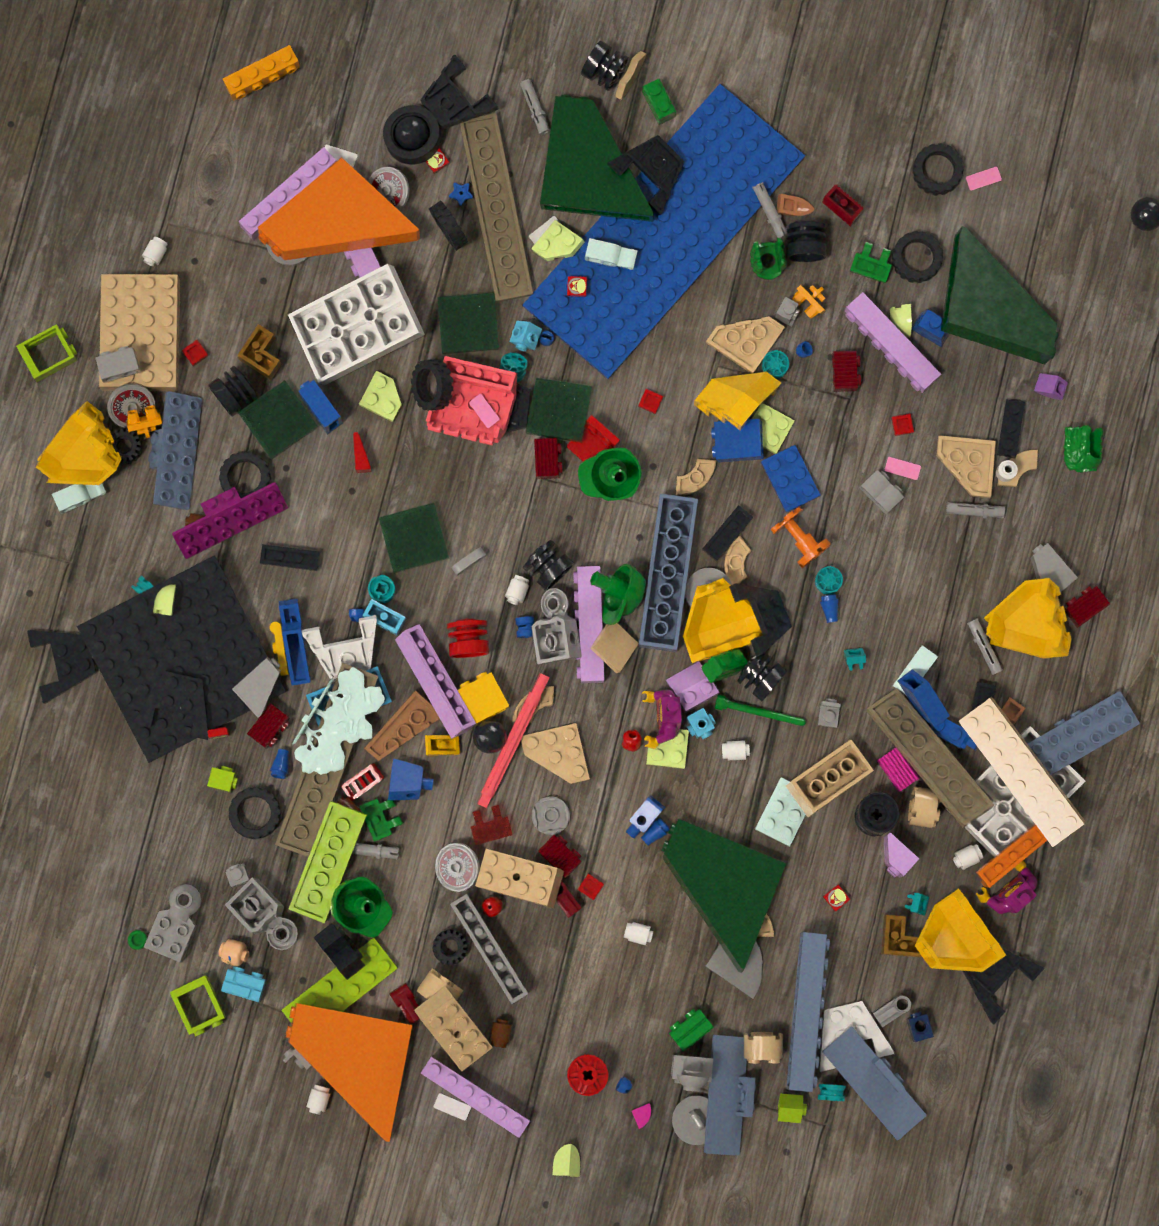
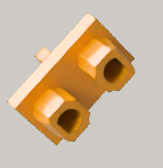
(815, 308)
(145, 423)

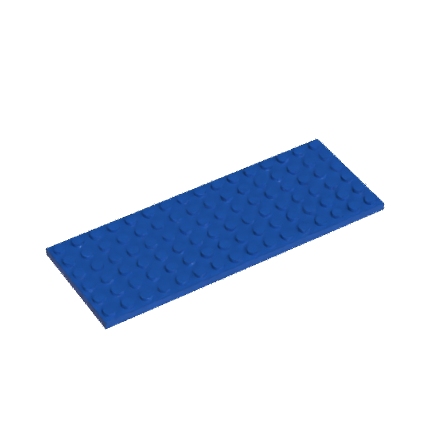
(713, 198)

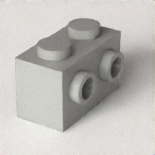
(117, 364)

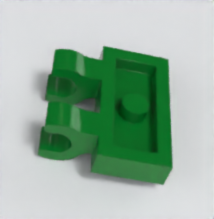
(871, 267)
(376, 820)

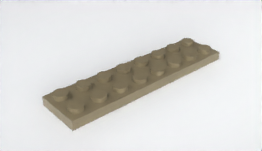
(930, 758)

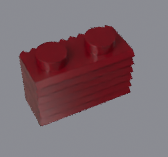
(843, 205)
(845, 371)
(547, 458)
(1087, 606)
(269, 726)
(560, 856)

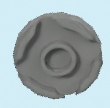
(550, 815)

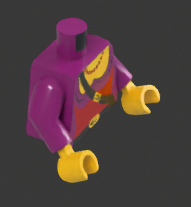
(668, 716)
(1014, 894)

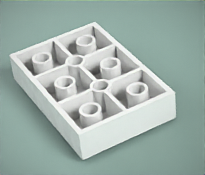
(356, 324)
(1008, 818)

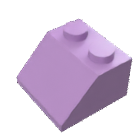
(692, 687)
(897, 856)

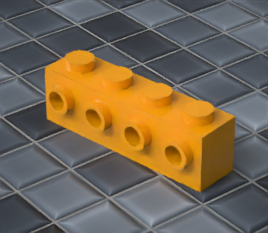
(261, 73)

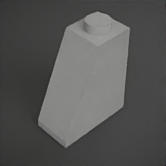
(1049, 565)
(258, 685)

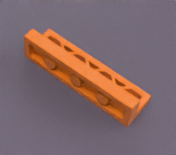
(1011, 856)

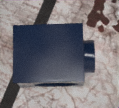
(927, 1031)

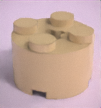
(923, 808)
(434, 982)
(763, 1047)

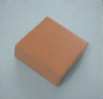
(1013, 710)

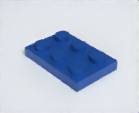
(790, 478)

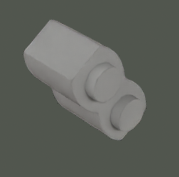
(882, 491)

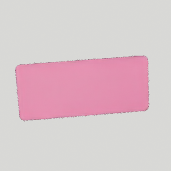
(983, 178)
(484, 410)
(902, 468)

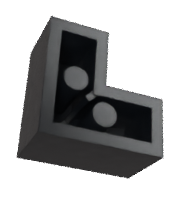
(338, 948)

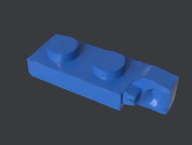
(954, 734)

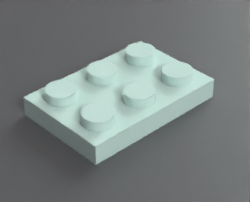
(781, 816)

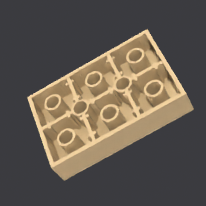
(144, 315)

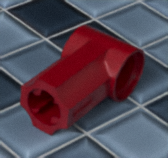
(567, 902)
(405, 1000)

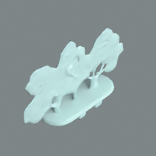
(341, 722)

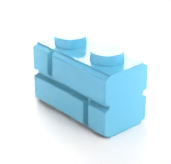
(385, 617)
(243, 984)

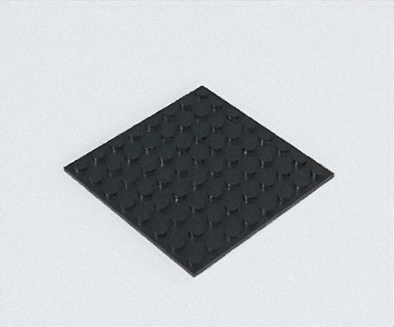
(201, 639)

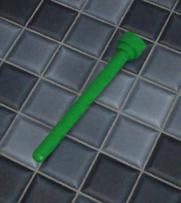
(724, 703)

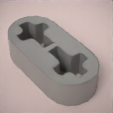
(468, 561)

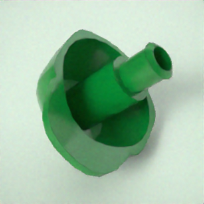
(610, 474)
(622, 592)
(360, 907)

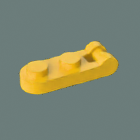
(278, 647)

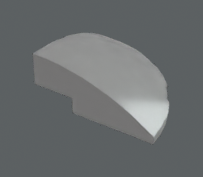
(748, 980)

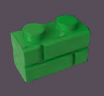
(659, 101)
(724, 665)
(691, 1029)

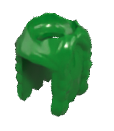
(776, 250)
(1083, 448)

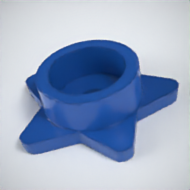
(461, 198)

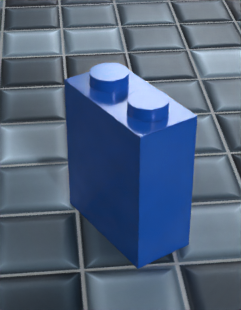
(320, 406)
(735, 444)
(923, 698)

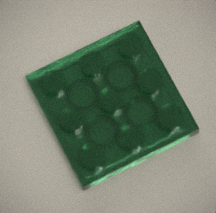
(468, 323)
(559, 410)
(278, 419)
(413, 538)

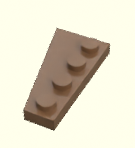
(408, 721)

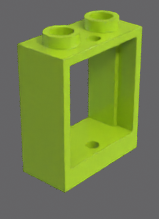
(40, 338)
(200, 1029)

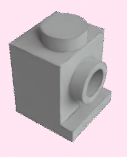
(787, 311)
(237, 875)

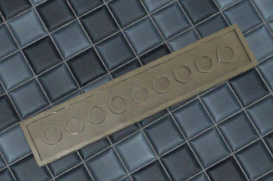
(496, 208)
(314, 792)

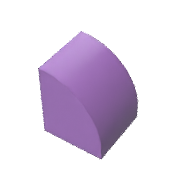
(1051, 386)

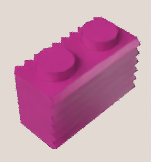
(898, 769)

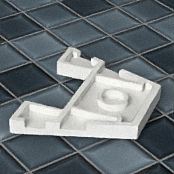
(352, 652)
(853, 1015)

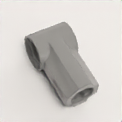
(890, 1011)

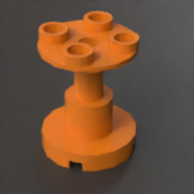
(805, 542)

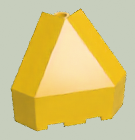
(736, 396)
(80, 450)
(1031, 621)
(718, 622)
(957, 937)

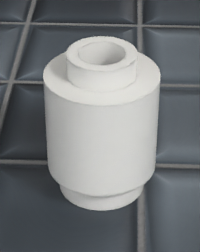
(154, 251)
(1002, 475)
(517, 590)
(735, 750)
(967, 857)
(638, 933)
(318, 1099)

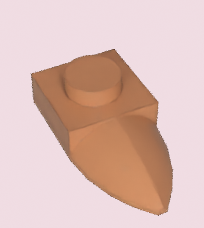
(793, 206)

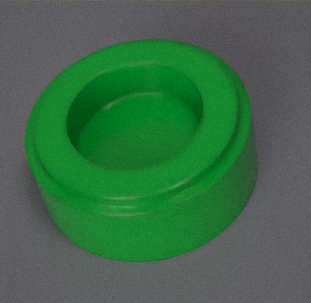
(137, 939)

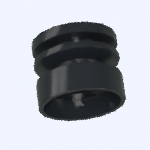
(604, 65)
(805, 241)
(233, 390)
(548, 565)
(761, 676)
(884, 807)

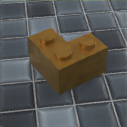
(256, 353)
(894, 939)

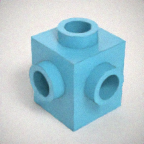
(525, 335)
(697, 717)

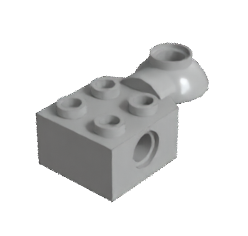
(557, 636)
(262, 913)
(174, 927)
(691, 1071)

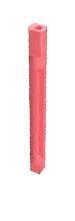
(512, 741)

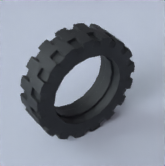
(951, 155)
(448, 225)
(923, 238)
(420, 388)
(244, 457)
(254, 833)

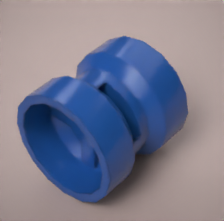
(524, 632)

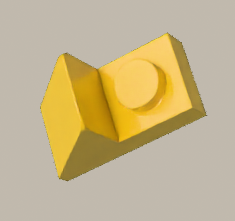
(441, 745)

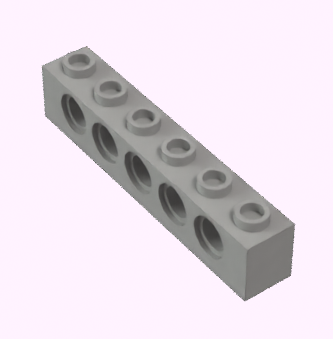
(489, 949)

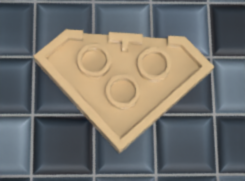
(746, 341)
(969, 462)
(558, 752)

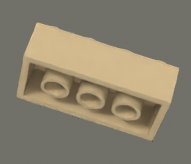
(844, 768)
(536, 884)
(453, 1028)

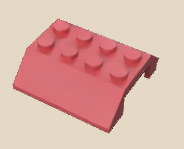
(469, 381)

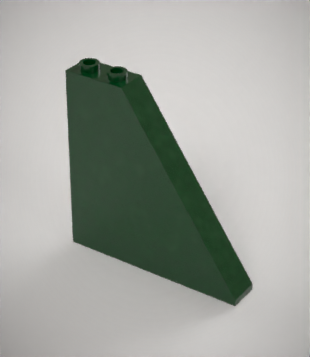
(578, 169)
(992, 307)
(725, 884)

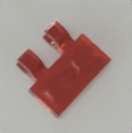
(490, 830)

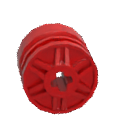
(468, 641)
(585, 1063)

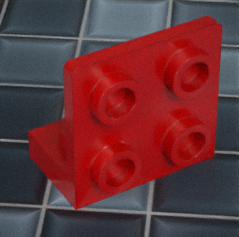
(595, 439)

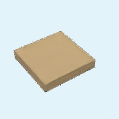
(614, 646)

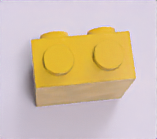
(483, 697)

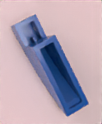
(294, 642)

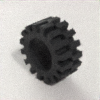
(135, 442)
(450, 935)

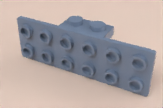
(175, 450)
(1084, 733)
(874, 1083)
(728, 1096)

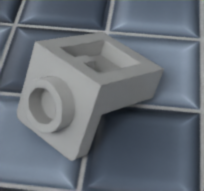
(829, 713)
(300, 1061)

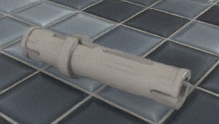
(538, 114)
(770, 210)
(975, 510)
(994, 667)
(376, 851)

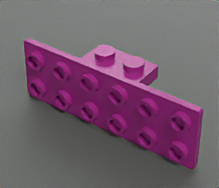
(228, 516)

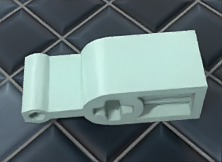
(610, 254)
(76, 496)
(920, 663)

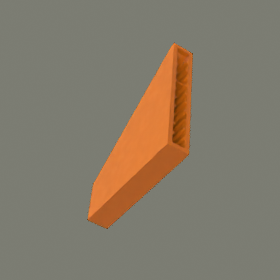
(335, 216)
(356, 1056)

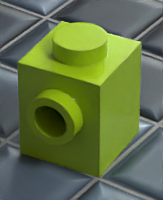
(223, 779)
(791, 1108)

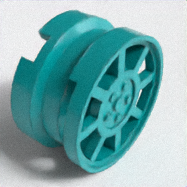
(512, 363)
(775, 363)
(828, 580)
(143, 585)
(381, 589)
(831, 1092)

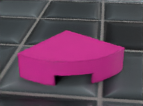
(642, 1115)

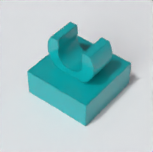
(855, 656)
(919, 903)

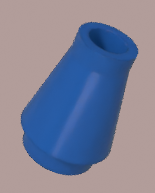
(830, 607)
(280, 766)
(656, 831)

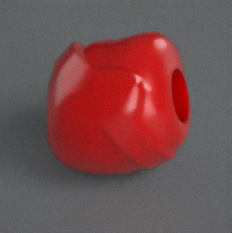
(632, 740)
(496, 905)

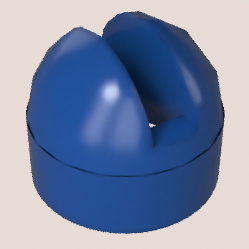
(544, 341)
(804, 349)
(355, 614)
(624, 1085)

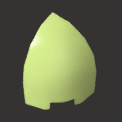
(902, 319)
(165, 600)
(567, 1162)

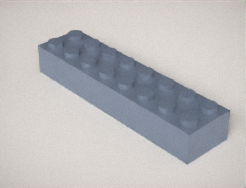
(668, 573)
(807, 1011)

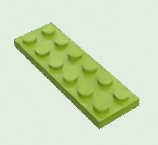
(327, 861)
(338, 993)

